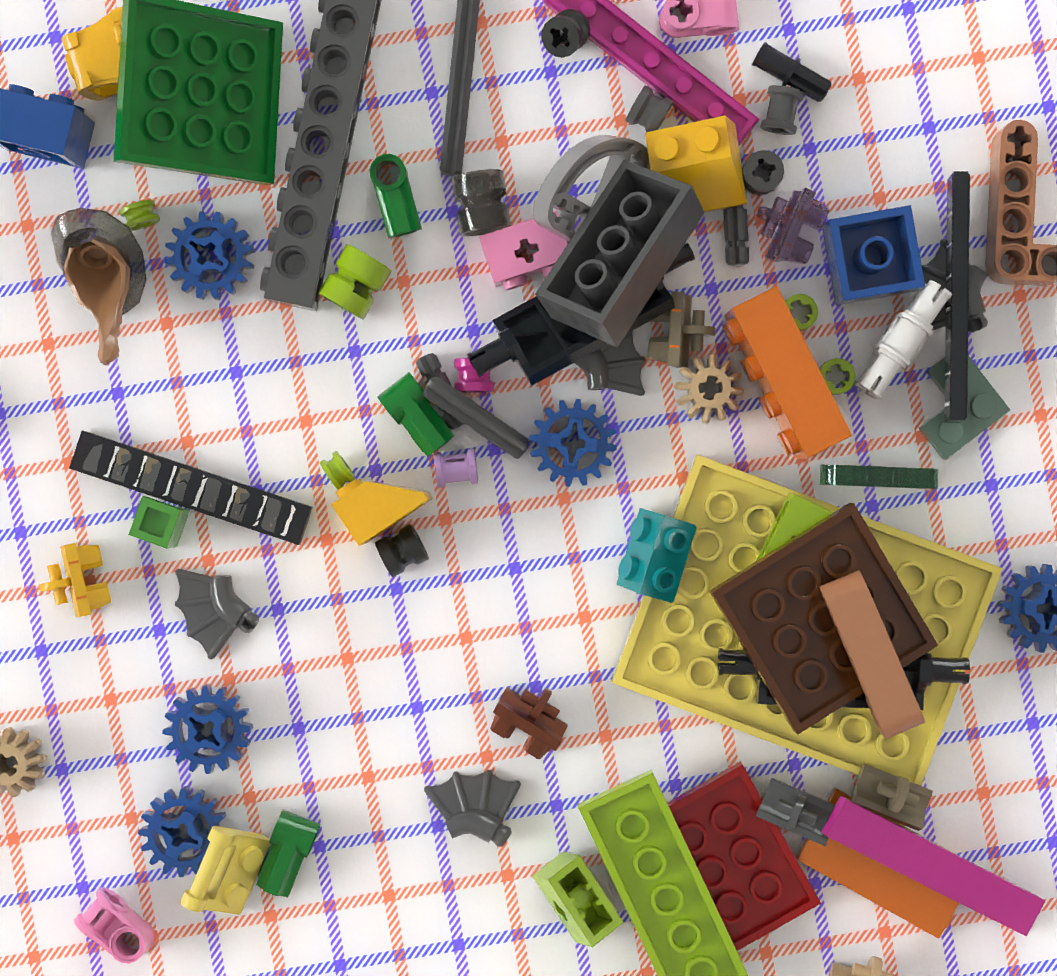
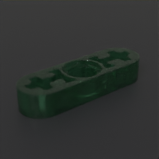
(879, 476)

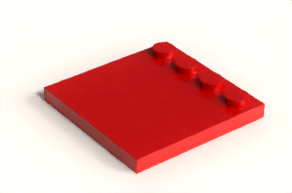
(742, 856)

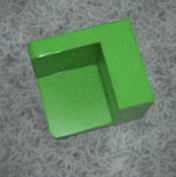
(159, 522)

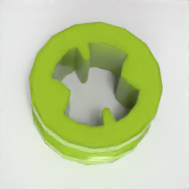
(140, 215)
(804, 300)
(842, 366)
(337, 470)

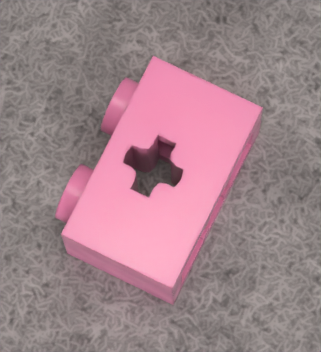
(505, 243)

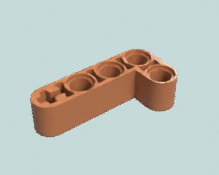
(1020, 205)
(872, 655)

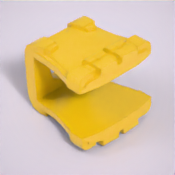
(95, 56)

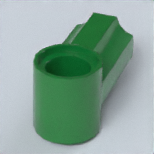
(395, 200)
(410, 408)
(290, 843)

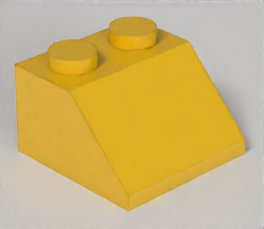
(703, 157)
(375, 506)

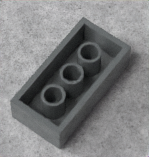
(620, 252)

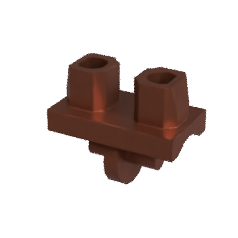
(533, 717)

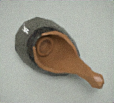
(110, 284)

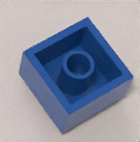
(44, 127)
(873, 255)

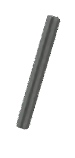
(459, 87)

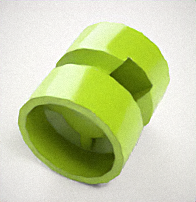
(359, 267)

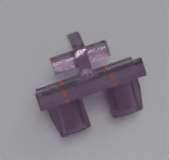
(800, 210)

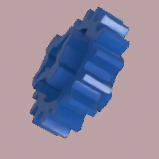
(199, 268)
(592, 445)
(1041, 623)
(195, 717)
(168, 825)

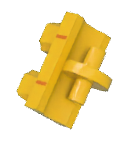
(83, 597)

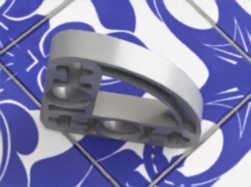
(569, 168)

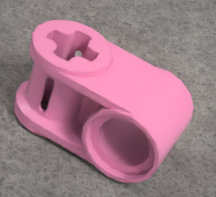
(702, 18)
(113, 924)

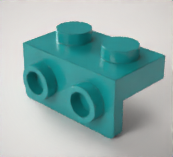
(656, 555)

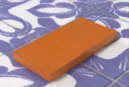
(878, 882)

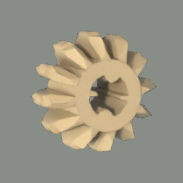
(717, 399)
(26, 770)

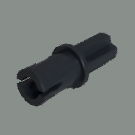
(791, 72)

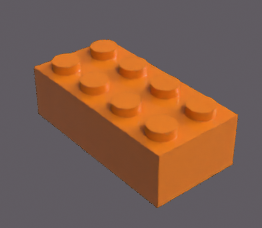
(786, 375)

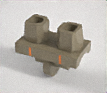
(675, 348)
(892, 797)

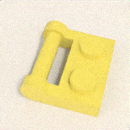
(227, 871)

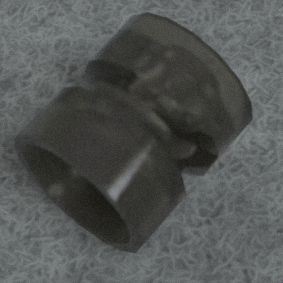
(481, 202)

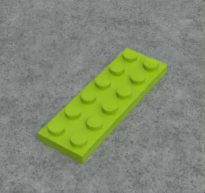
(659, 881)

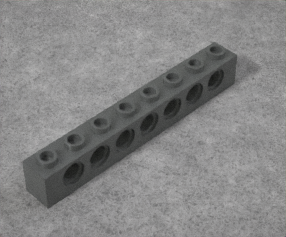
(331, 166)

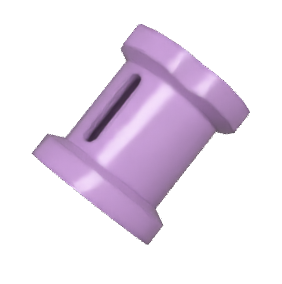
(455, 468)

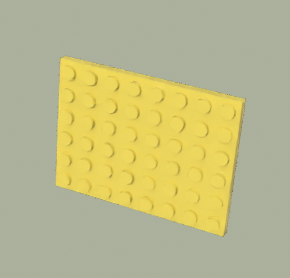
(677, 643)

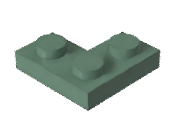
(983, 410)

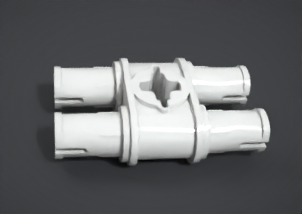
(902, 339)

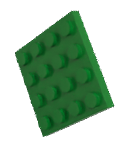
(198, 90)

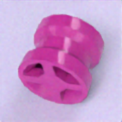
(468, 379)

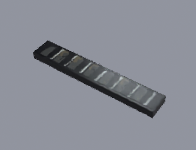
(958, 305)
(191, 487)

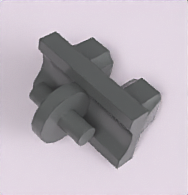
(795, 810)

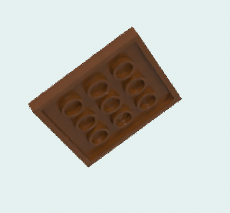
(787, 625)

